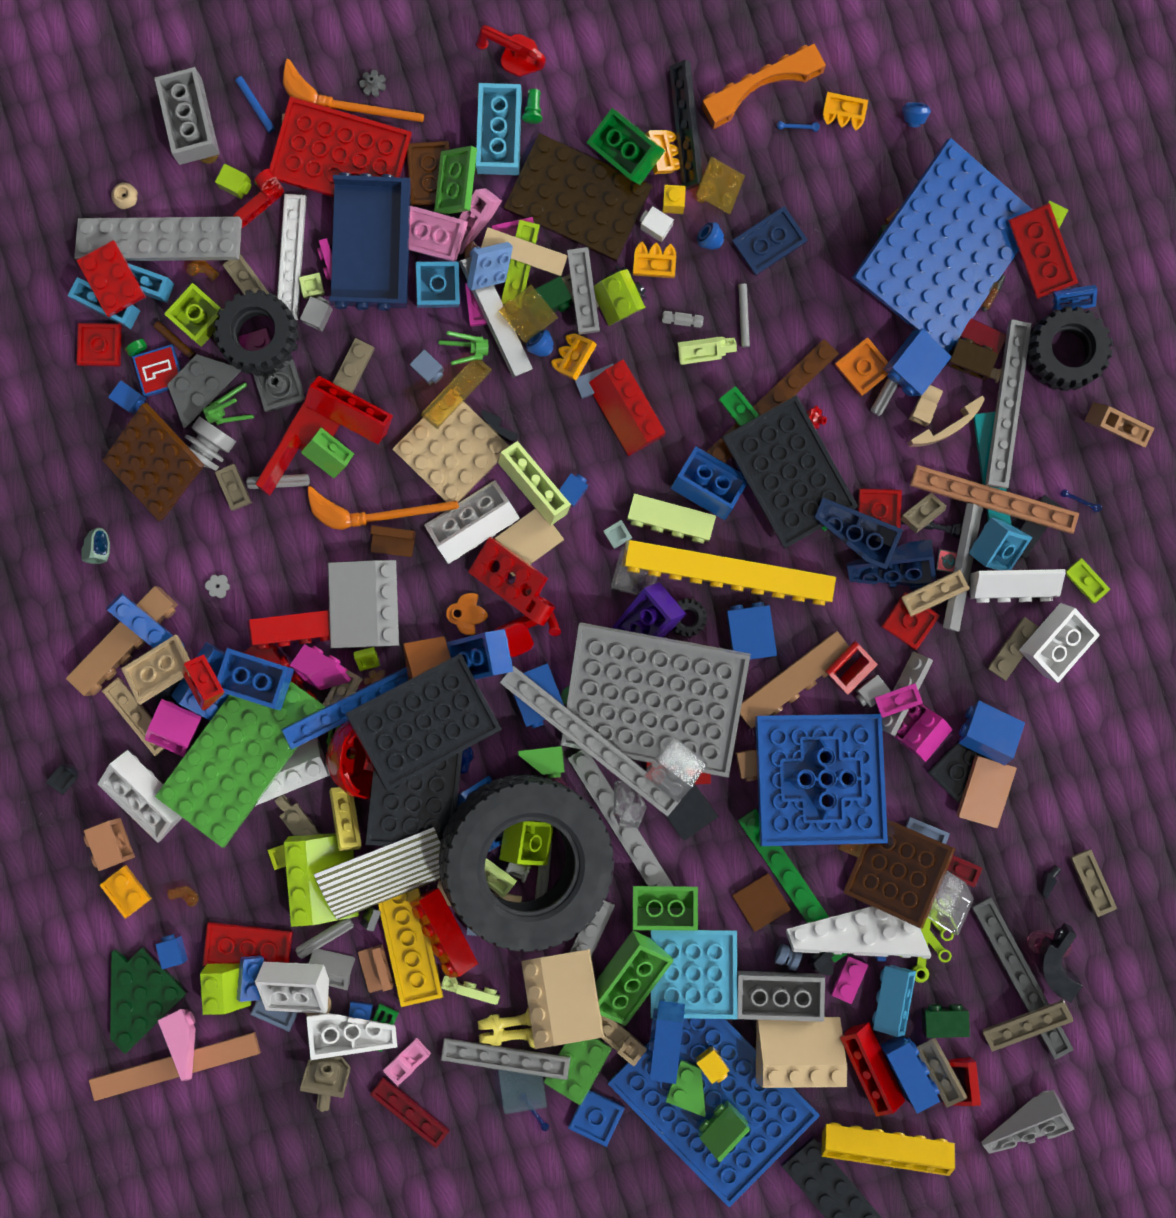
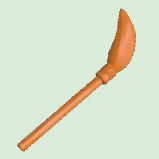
(302, 90)
(341, 519)

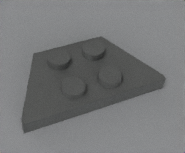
(199, 385)

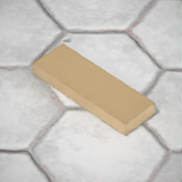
(935, 593)

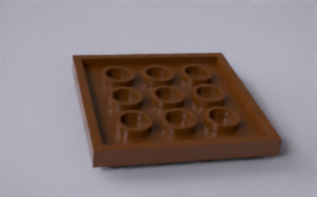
(153, 462)
(901, 874)

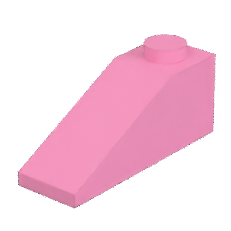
(482, 210)
(180, 1038)

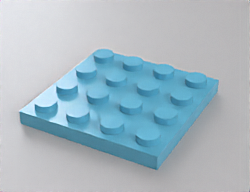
(701, 972)

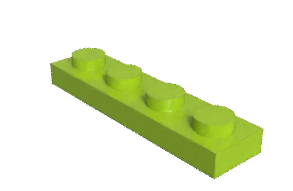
(517, 271)

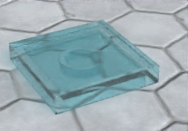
(521, 1091)

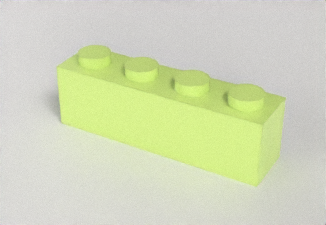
(534, 483)
(671, 518)

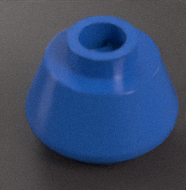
(915, 113)
(710, 236)
(541, 344)

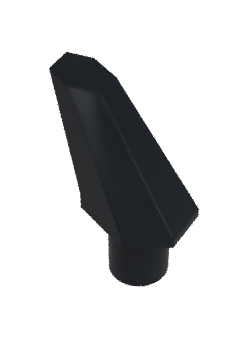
(1049, 881)

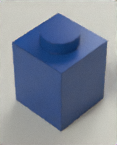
(127, 397)
(574, 488)
(171, 951)

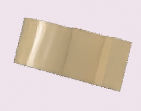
(926, 406)

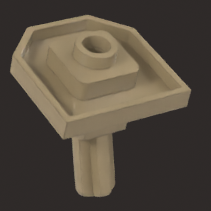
(326, 1078)

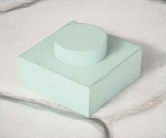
(617, 534)

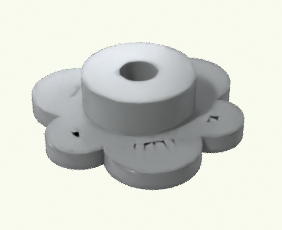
(211, 585)

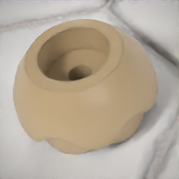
(127, 201)

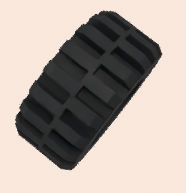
(241, 310)
(1091, 334)

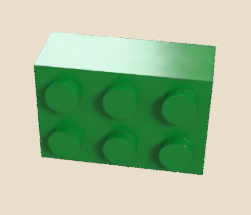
(625, 146)

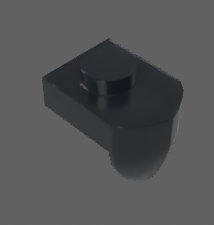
(63, 778)
(822, 963)

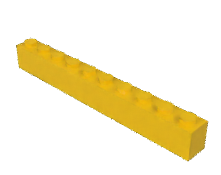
(728, 571)

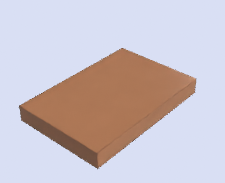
(986, 791)

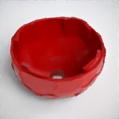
(349, 771)

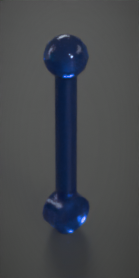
(1095, 507)
(544, 1126)

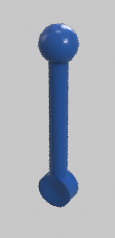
(815, 126)

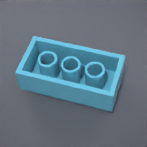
(499, 129)

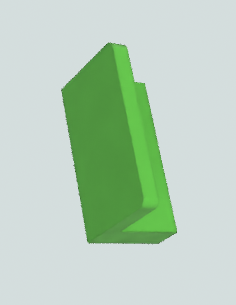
(327, 453)

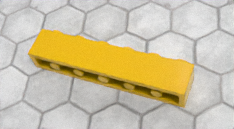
(888, 1149)

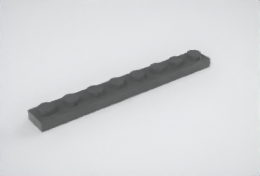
(1018, 971)

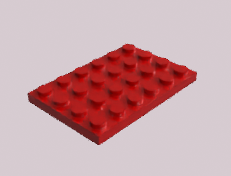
(326, 142)

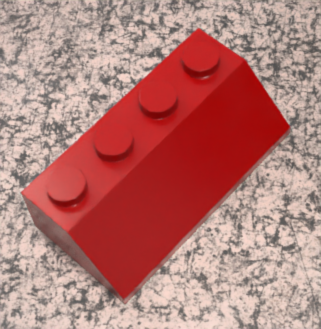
(626, 408)

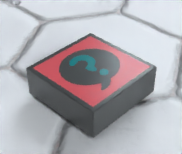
(945, 561)

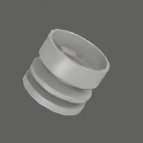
(209, 442)

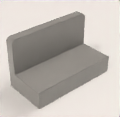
(336, 965)

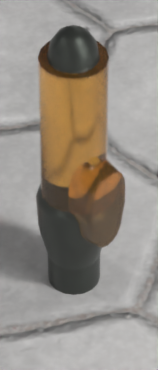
(995, 288)

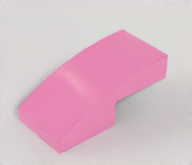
(407, 1061)

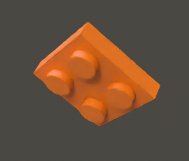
(863, 367)

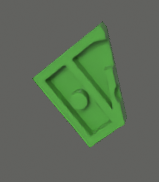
(688, 1089)

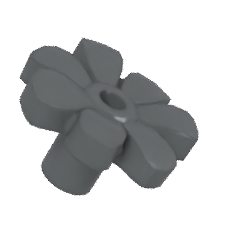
(372, 83)

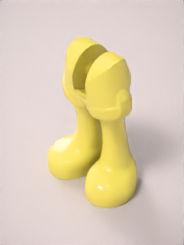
(499, 1035)

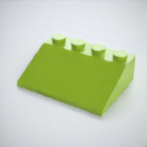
(304, 858)

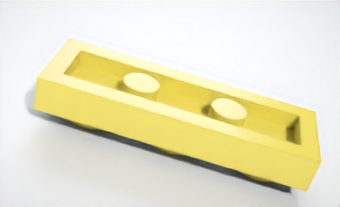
(345, 820)

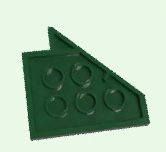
(139, 996)

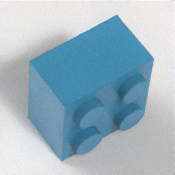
(437, 284)

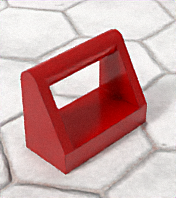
(855, 673)
(202, 681)
(971, 1081)

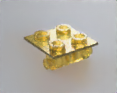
(720, 185)
(528, 313)

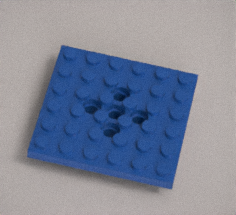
(795, 811)

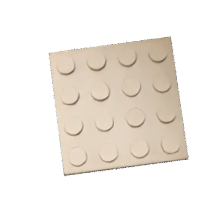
(454, 454)

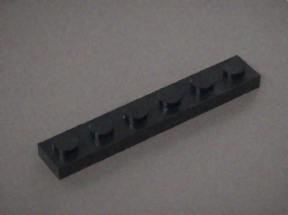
(686, 124)

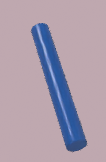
(255, 104)

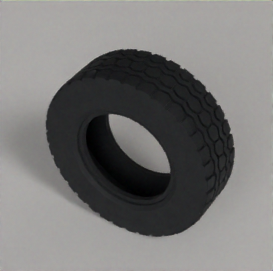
(569, 902)

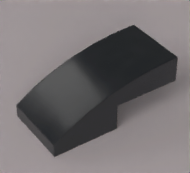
(494, 423)

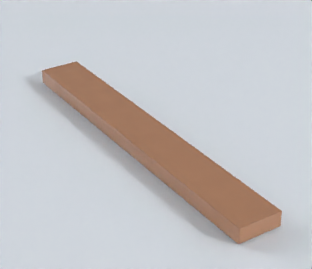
(994, 499)
(165, 1068)

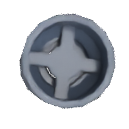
(788, 957)

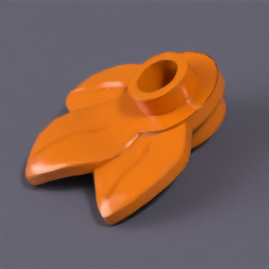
(469, 613)

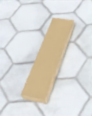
(528, 252)
(131, 711)

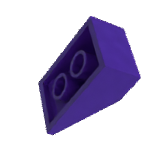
(651, 613)

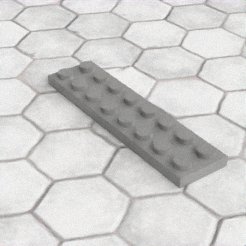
(163, 237)

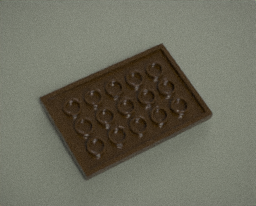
(577, 197)

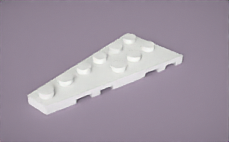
(862, 933)

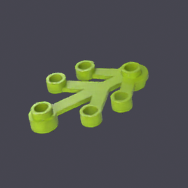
(929, 937)

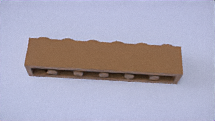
(118, 646)
(793, 680)

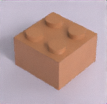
(108, 844)

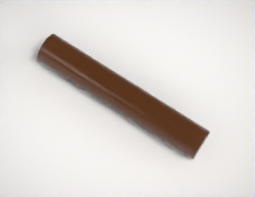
(174, 340)

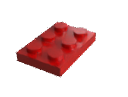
(111, 278)

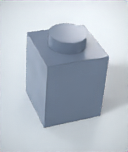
(427, 368)

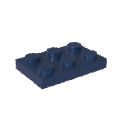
(769, 241)

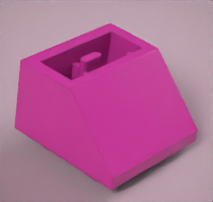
(318, 669)
(172, 727)
(922, 731)

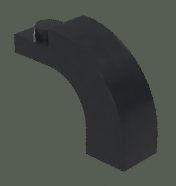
(1050, 960)

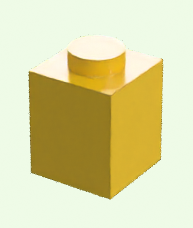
(674, 199)
(712, 1065)

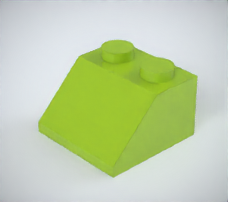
(618, 297)
(220, 988)

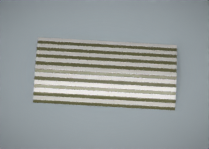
(381, 874)

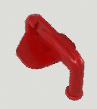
(520, 54)
(519, 637)

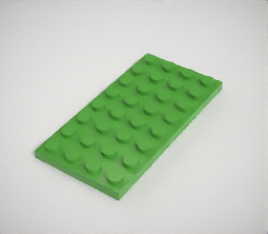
(234, 763)

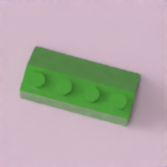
(630, 977)

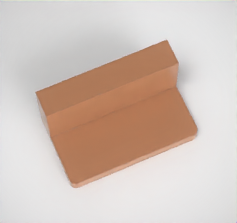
(376, 969)

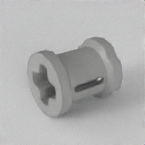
(518, 870)

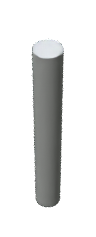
(744, 321)

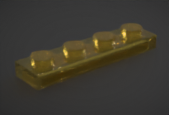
(456, 393)

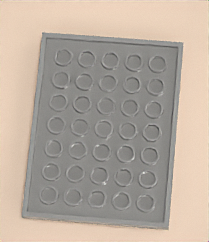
(657, 688)

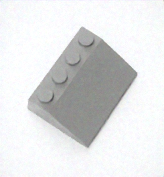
(363, 604)

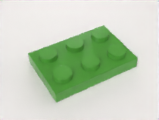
(455, 180)
(585, 1065)

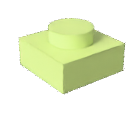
(311, 285)

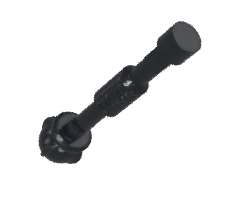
(954, 530)

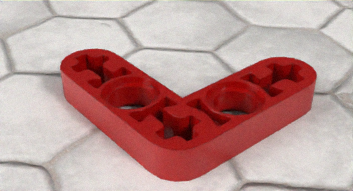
(270, 192)

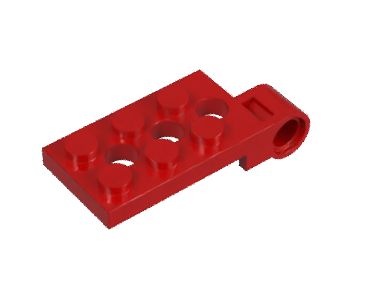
(532, 606)

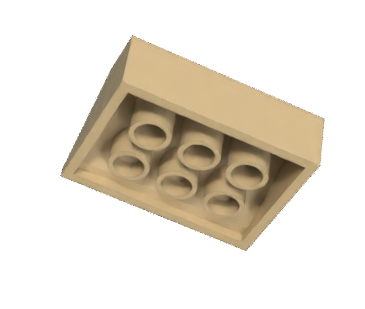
(562, 999)
(800, 1054)

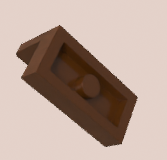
(392, 541)

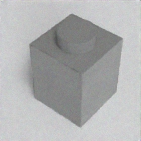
(316, 313)
(870, 689)

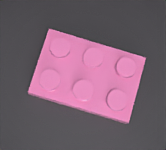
(435, 234)

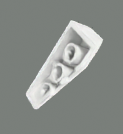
(343, 1035)

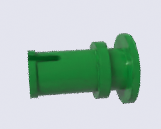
(532, 110)

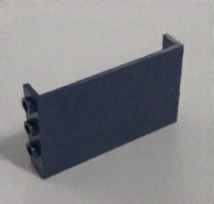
(370, 241)

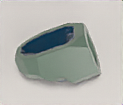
(96, 547)

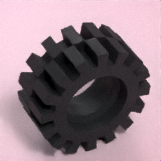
(701, 617)

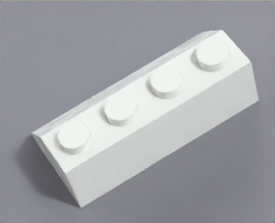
(472, 523)
(1016, 584)
(302, 768)
(135, 791)

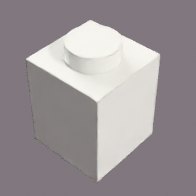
(656, 223)

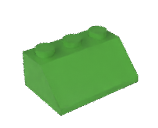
(665, 908)

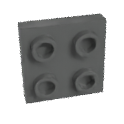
(280, 387)

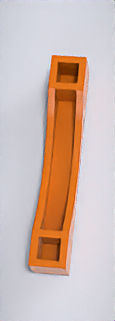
(798, 67)

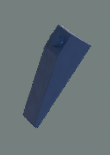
(864, 534)
(909, 566)

